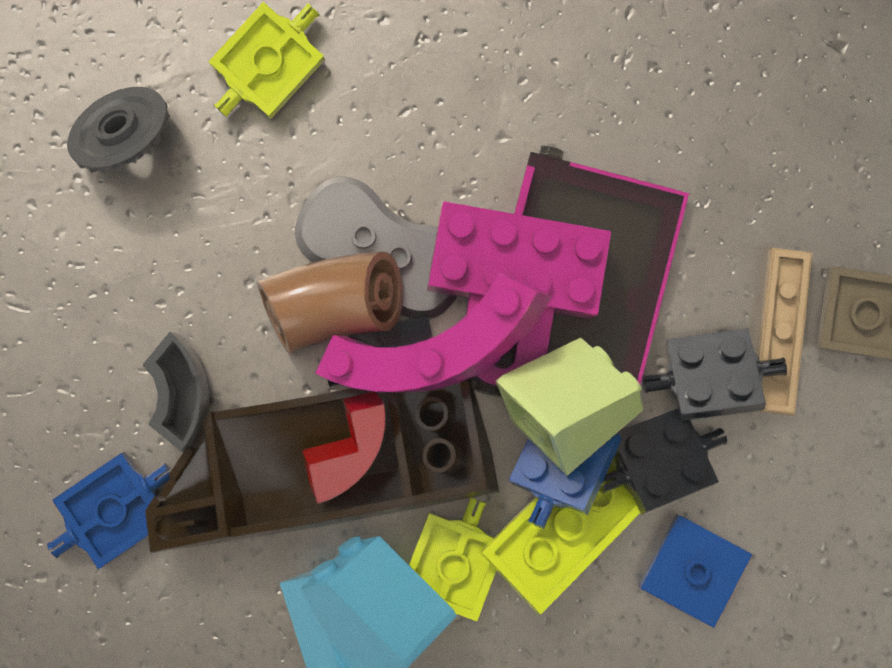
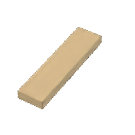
(783, 324)

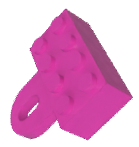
(548, 254)

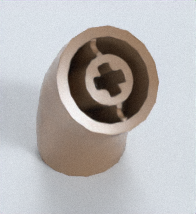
(333, 298)

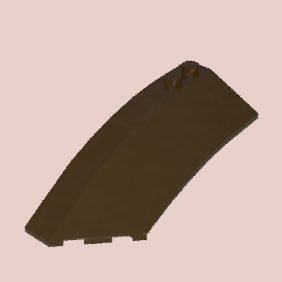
(252, 479)

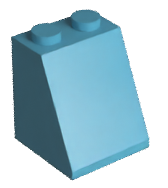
(375, 606)

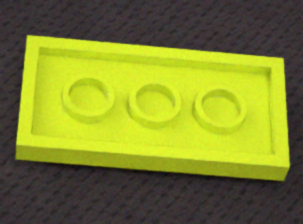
(549, 559)

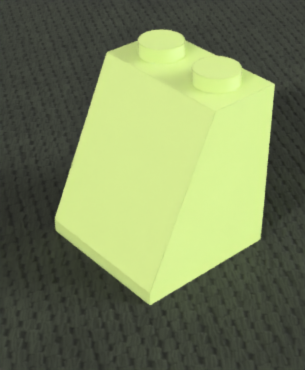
(570, 402)

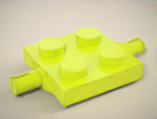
(267, 60)
(452, 562)

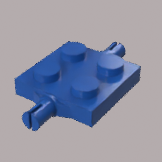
(556, 489)
(107, 510)

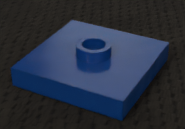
(695, 570)

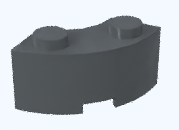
(180, 389)

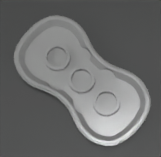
(351, 219)

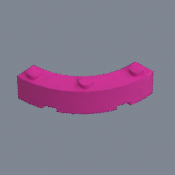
(444, 360)

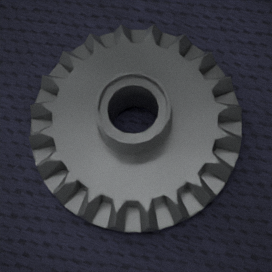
(118, 129)

